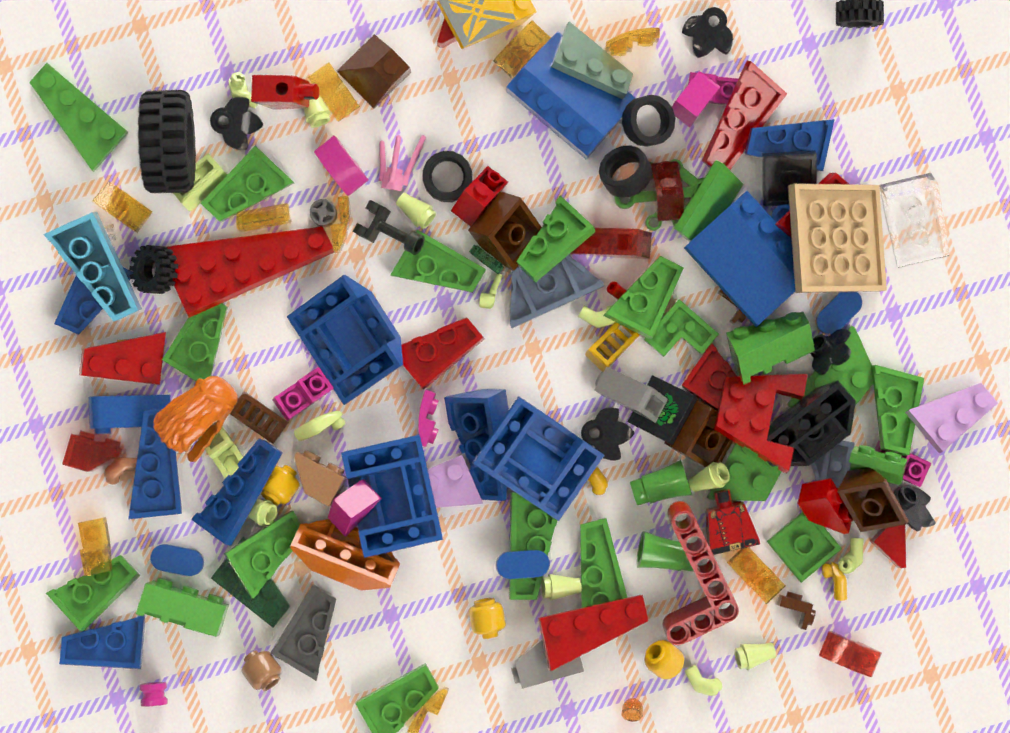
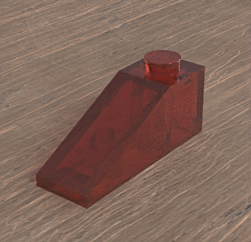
(617, 243)

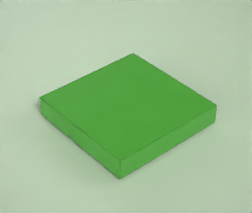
(803, 546)

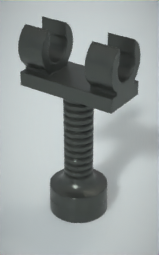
(412, 242)

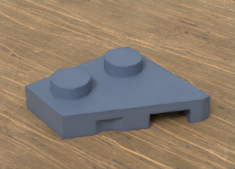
(834, 463)

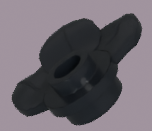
(707, 36)
(240, 122)
(830, 350)
(610, 433)
(913, 503)

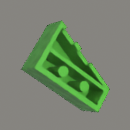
(769, 343)
(183, 607)

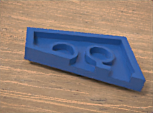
(79, 307)

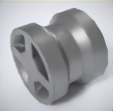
(319, 207)

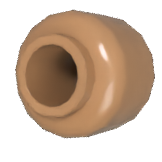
(261, 670)

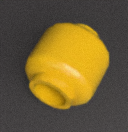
(281, 485)
(487, 617)
(664, 659)

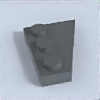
(306, 633)

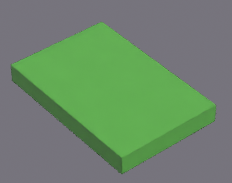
(709, 201)

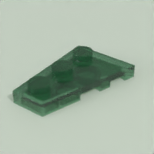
(268, 603)

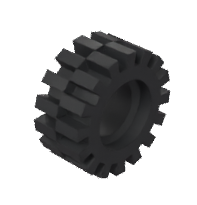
(859, 13)
(164, 269)

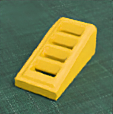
(597, 359)

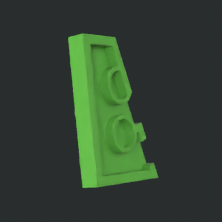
(557, 238)
(439, 266)
(197, 343)
(894, 395)
(263, 552)
(397, 701)

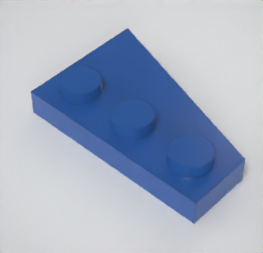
(792, 138)
(108, 646)

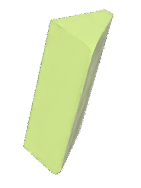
(207, 177)

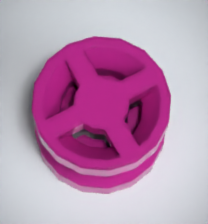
(153, 694)

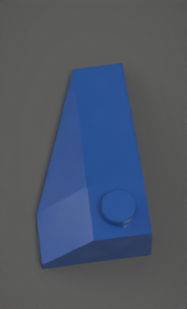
(474, 419)

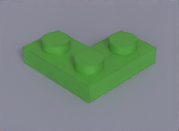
(684, 324)

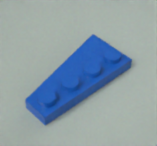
(156, 475)
(232, 504)

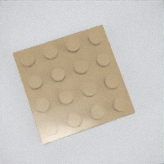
(837, 238)

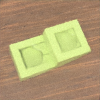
(224, 453)

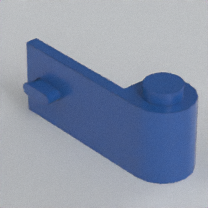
(121, 411)

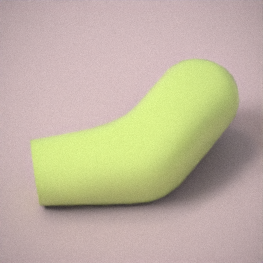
(319, 424)

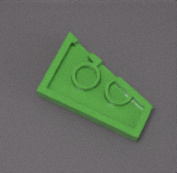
(246, 185)
(647, 298)
(91, 595)

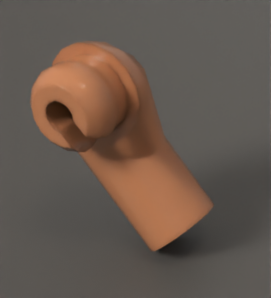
(118, 467)

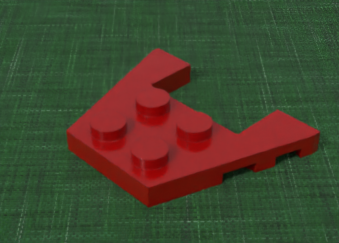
(747, 412)

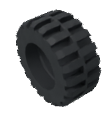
(166, 141)

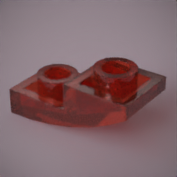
(850, 654)

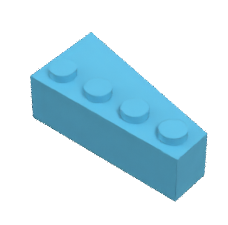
(94, 260)

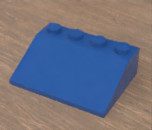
(566, 104)
(747, 258)

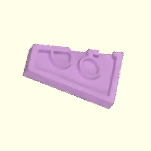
(952, 415)
(453, 484)

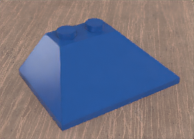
(348, 337)
(538, 458)
(407, 507)

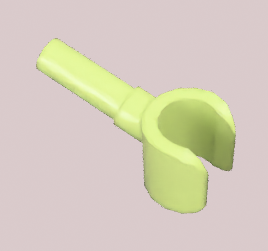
(488, 300)

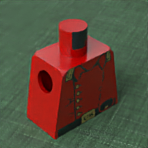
(283, 91)
(729, 525)

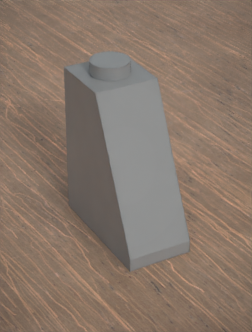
(630, 394)
(533, 667)

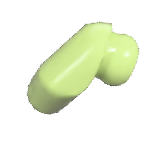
(238, 87)
(595, 318)
(854, 557)
(701, 684)

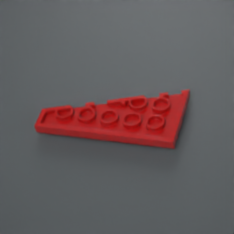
(229, 267)

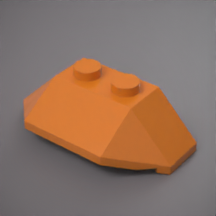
(341, 556)

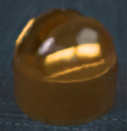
(632, 710)

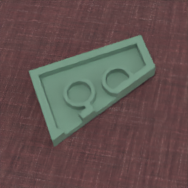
(590, 63)

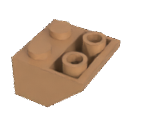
(317, 479)

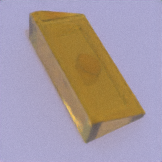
(122, 206)
(263, 217)

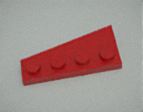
(584, 629)

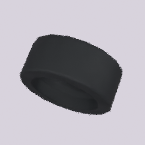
(666, 116)
(438, 158)
(631, 185)

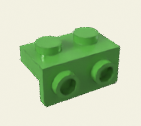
(887, 464)

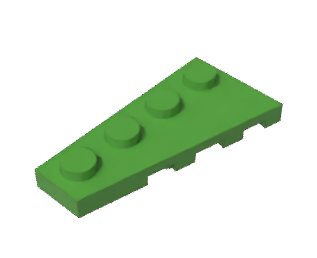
(80, 118)

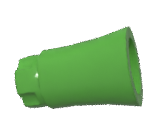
(661, 484)
(661, 553)

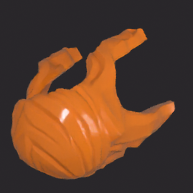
(193, 415)

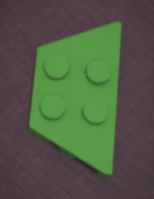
(853, 374)
(749, 476)

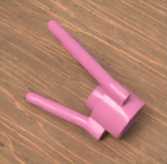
(393, 178)

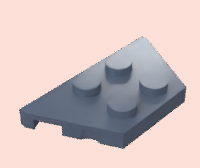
(556, 288)

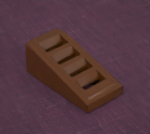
(242, 400)

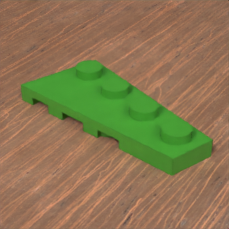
(529, 530)
(599, 565)

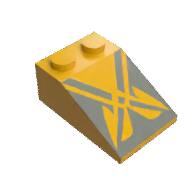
(482, 19)

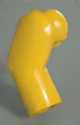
(598, 482)
(839, 580)

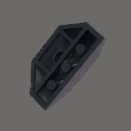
(815, 423)

